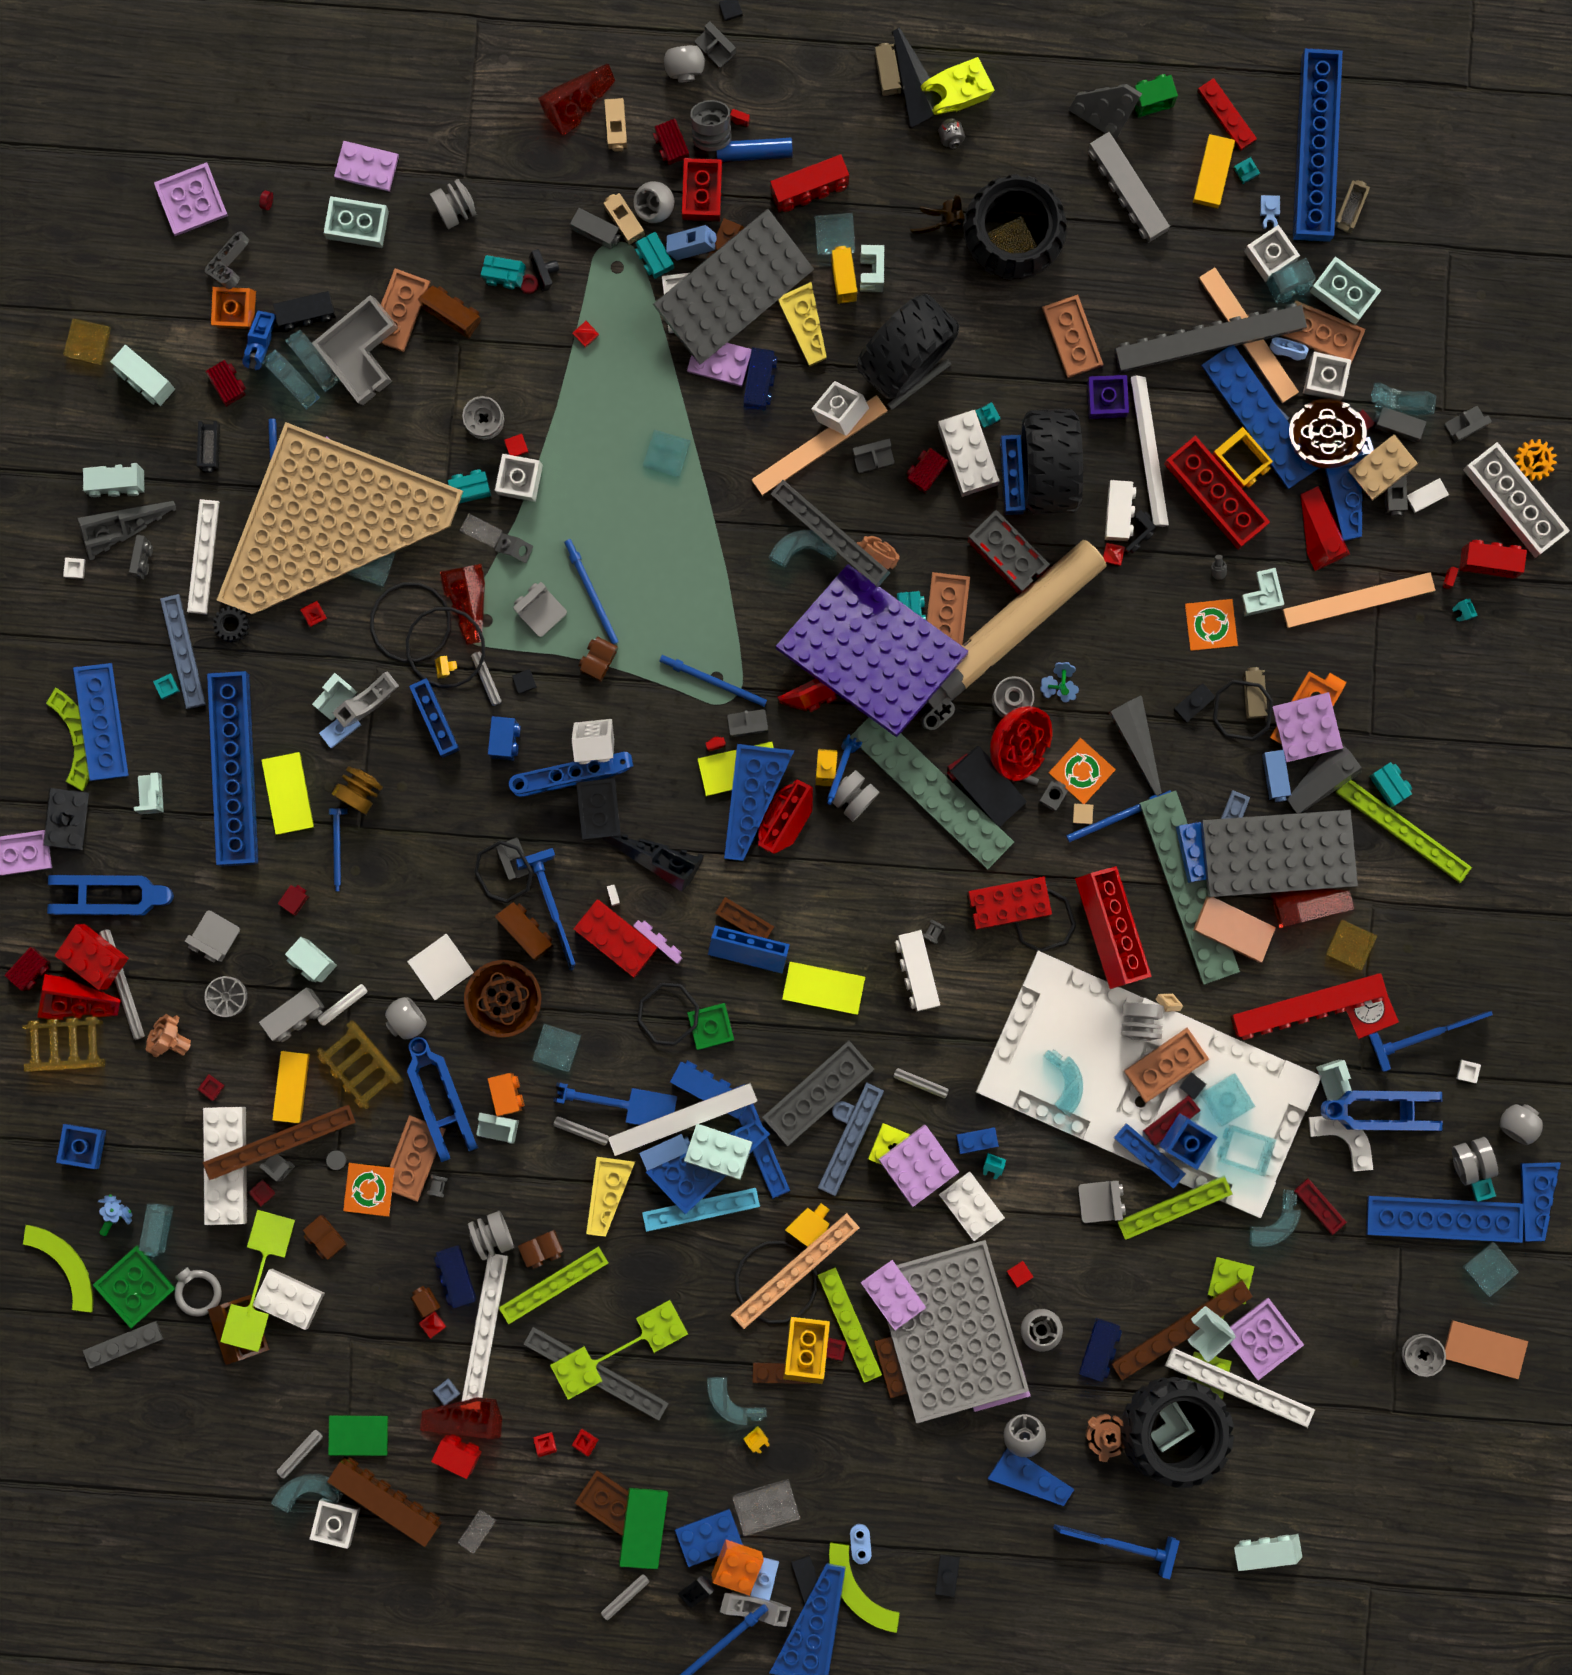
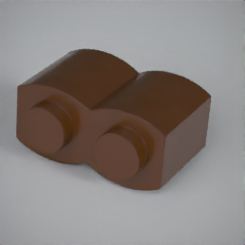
(598, 659)
(324, 1237)
(541, 1248)
(424, 1301)

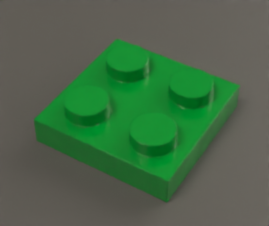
(712, 1026)

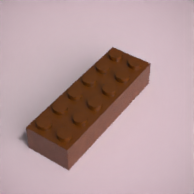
(384, 1501)

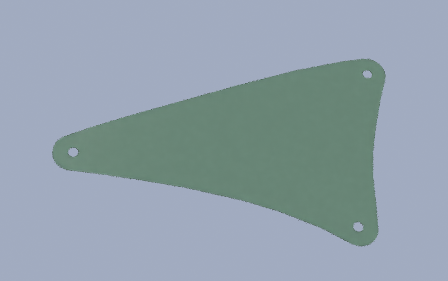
(638, 530)

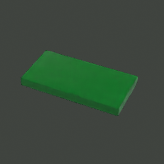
(643, 1528)

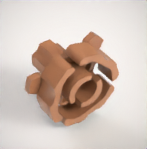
(882, 552)
(166, 1037)
(1100, 1439)

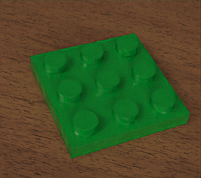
(134, 1287)

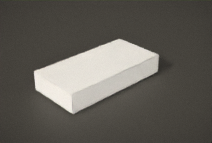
(1427, 495)

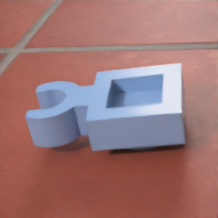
(1269, 208)

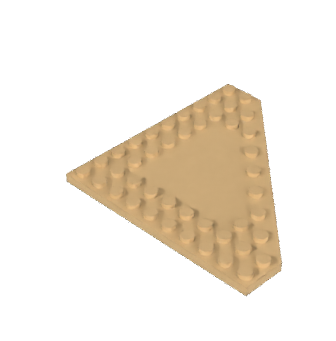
(327, 515)

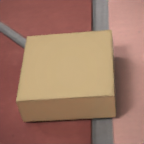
(1082, 814)
(1169, 1002)

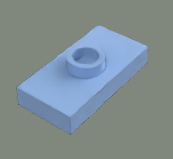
(336, 732)
(765, 1579)

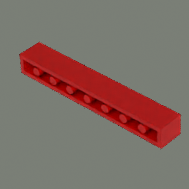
(1309, 1005)

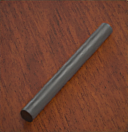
(928, 377)

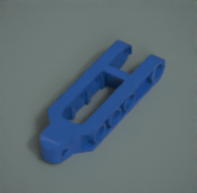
(542, 779)
(151, 895)
(422, 1057)
(1339, 1110)

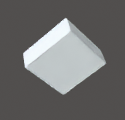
(74, 568)
(613, 895)
(1468, 1071)

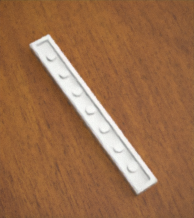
(1149, 451)
(682, 1119)
(485, 1327)
(1240, 1387)

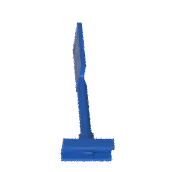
(536, 861)
(1383, 1050)
(641, 1107)
(1165, 1556)

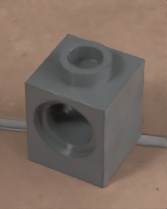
(1050, 803)

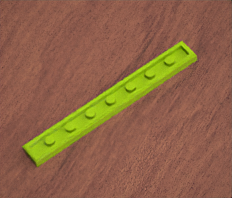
(1404, 830)

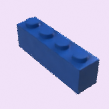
(1012, 474)
(434, 718)
(748, 949)
(701, 1084)

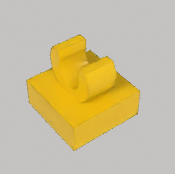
(443, 666)
(756, 1439)

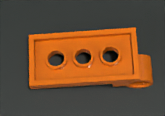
(1311, 684)

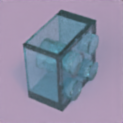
(1291, 280)
(1227, 1099)

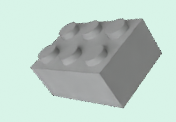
(292, 1015)

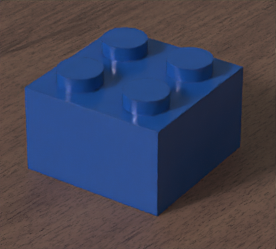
(503, 738)
(1188, 1141)
(81, 1146)

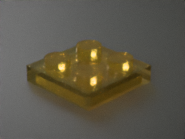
(1013, 237)
(87, 341)
(1351, 945)

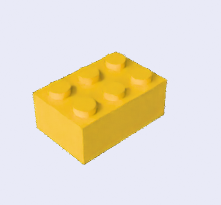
(806, 1350)

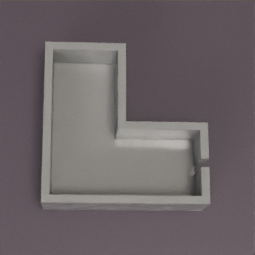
(348, 348)

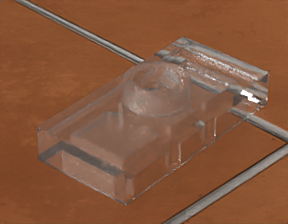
(481, 530)
(476, 1531)

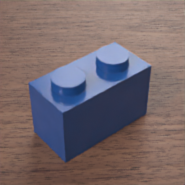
(977, 1140)

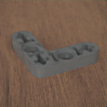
(218, 266)

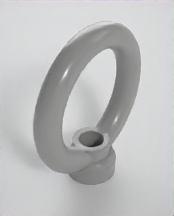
(183, 1278)

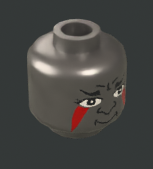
(951, 133)

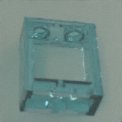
(1264, 1157)
(155, 1229)

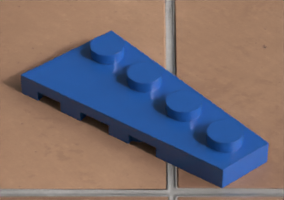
(1346, 500)
(1538, 1187)
(1030, 1478)

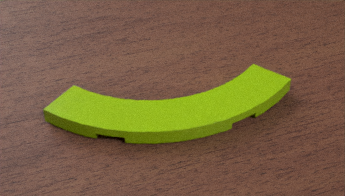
(69, 712)
(69, 1261)
(856, 1599)

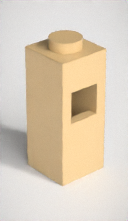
(616, 124)
(623, 218)

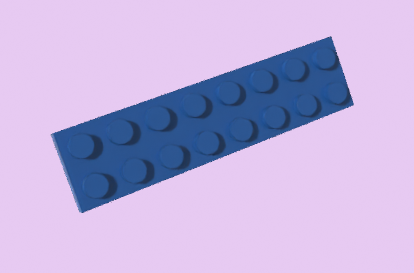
(1257, 413)
(1445, 1219)

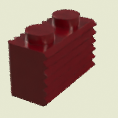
(671, 142)
(225, 382)
(927, 470)
(28, 969)

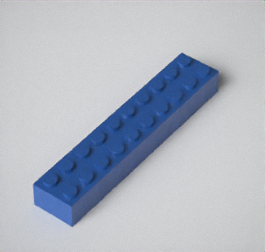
(1317, 145)
(232, 769)

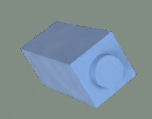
(691, 242)
(1276, 775)
(665, 1151)

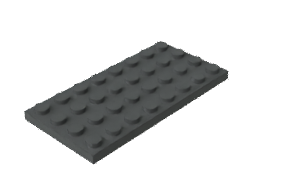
(733, 286)
(1279, 853)

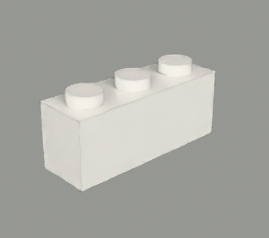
(1119, 510)

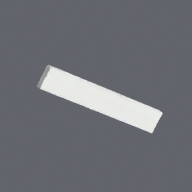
(203, 556)

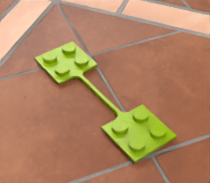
(1224, 1276)
(244, 1324)
(579, 1372)

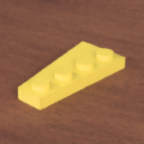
(802, 316)
(607, 1190)

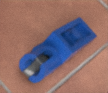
(258, 339)

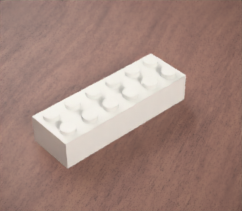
(1516, 500)
(226, 1195)

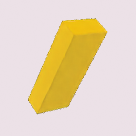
(1213, 171)
(291, 1087)

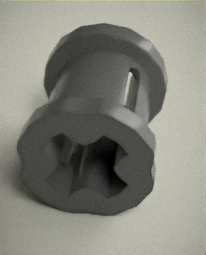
(933, 931)
(437, 1186)

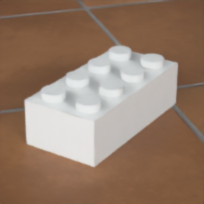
(968, 453)
(593, 741)
(918, 971)

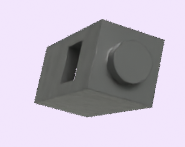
(595, 228)
(1399, 424)
(1396, 498)

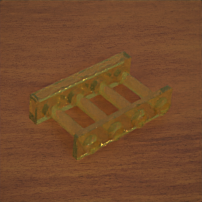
(366, 1047)
(73, 1061)

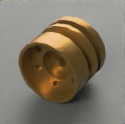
(357, 790)

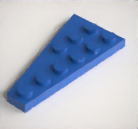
(754, 785)
(689, 1183)
(813, 1635)

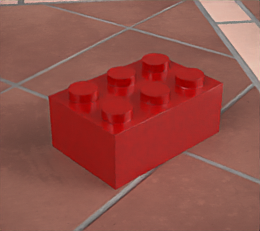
(702, 189)
(1493, 559)
(91, 956)
(457, 1455)

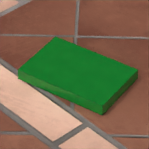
(358, 1435)

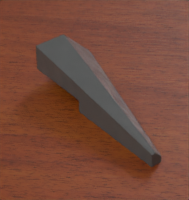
(108, 528)
(1133, 726)

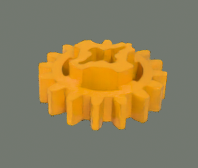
(1542, 463)

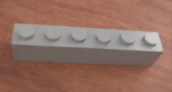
(1128, 187)

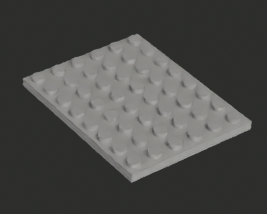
(962, 1342)

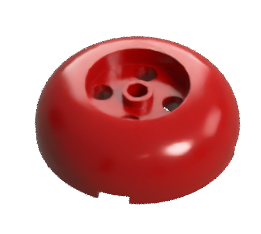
(1016, 739)

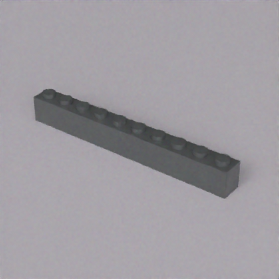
(1210, 338)

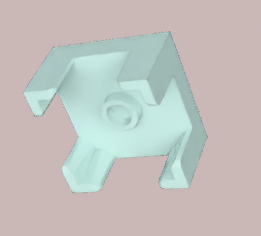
(872, 255)

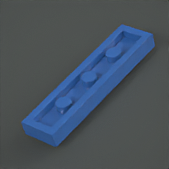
(1149, 1155)

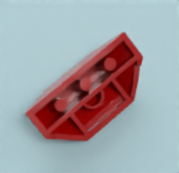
(808, 696)
(785, 816)

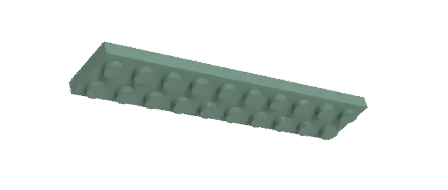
(934, 792)
(1162, 817)

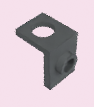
(510, 546)

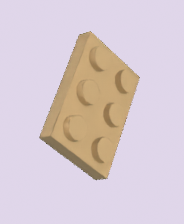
(1383, 467)

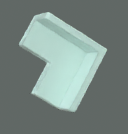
(1268, 597)
(334, 694)
(150, 794)
(1334, 1079)
(497, 1127)
(1212, 1335)
(1174, 1429)

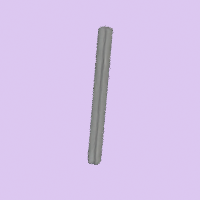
(125, 995)

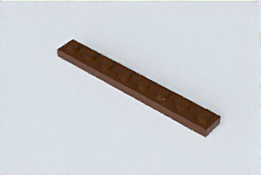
(278, 1142)
(1179, 1331)

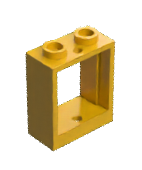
(844, 274)
(1243, 435)

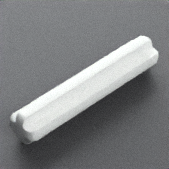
(342, 1004)

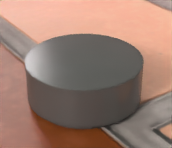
(336, 1160)

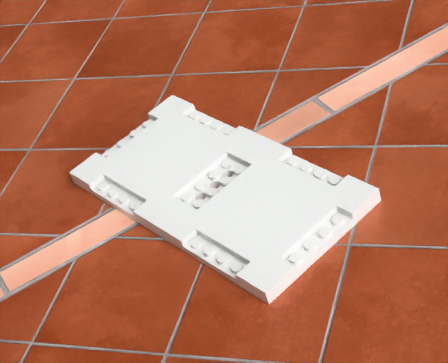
(1084, 1020)

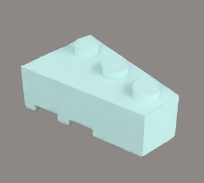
(113, 480)
(1268, 1552)

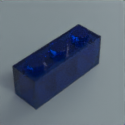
(760, 378)
(455, 1276)
(1100, 1350)

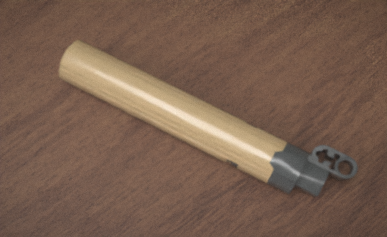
(1016, 623)

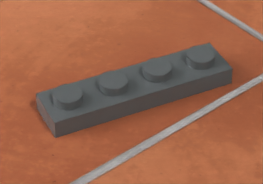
(123, 1344)

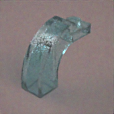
(312, 360)
(291, 379)
(1403, 401)
(798, 541)
(1073, 1080)
(1281, 1228)
(726, 1408)
(302, 1484)

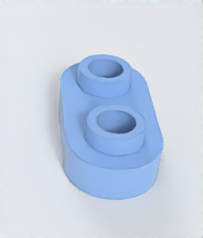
(1288, 348)
(860, 1544)

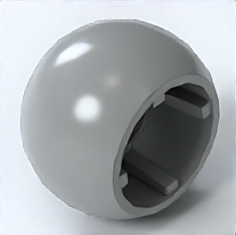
(684, 63)
(647, 200)
(405, 1018)
(1521, 1123)
(1026, 1325)
(1024, 1435)

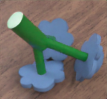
(1065, 690)
(113, 1212)

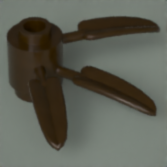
(952, 212)

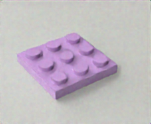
(191, 199)
(1307, 727)
(918, 1165)
(1264, 1339)

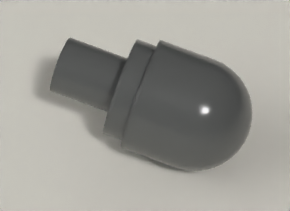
(1219, 568)

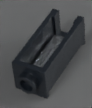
(208, 446)

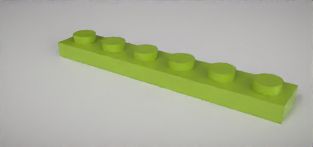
(1175, 1207)
(553, 1285)
(849, 1324)

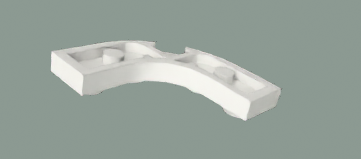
(1356, 1140)

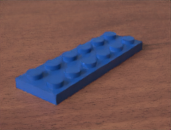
(100, 722)

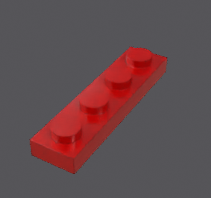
(1227, 114)

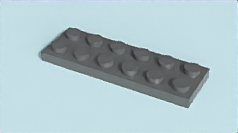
(818, 1093)

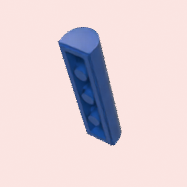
(756, 150)

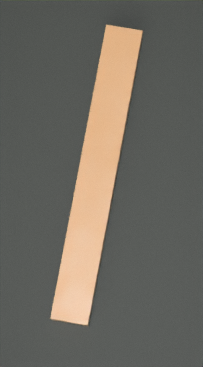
(1257, 350)
(813, 450)
(1358, 600)
(795, 1271)

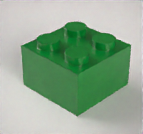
(1156, 95)

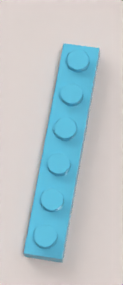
(704, 1209)

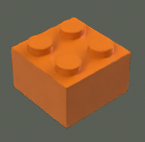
(233, 307)
(505, 1094)
(737, 1567)

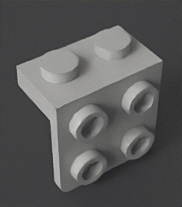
(539, 609)
(213, 936)
(1101, 1201)

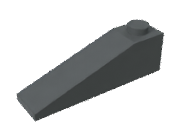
(1325, 776)

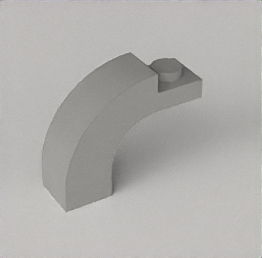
(367, 701)
(743, 1604)

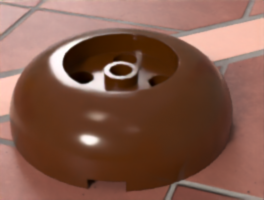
(1328, 417)
(480, 1005)

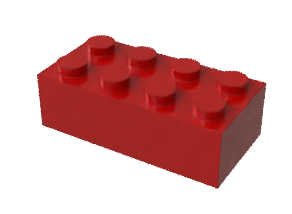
(810, 183)
(616, 938)

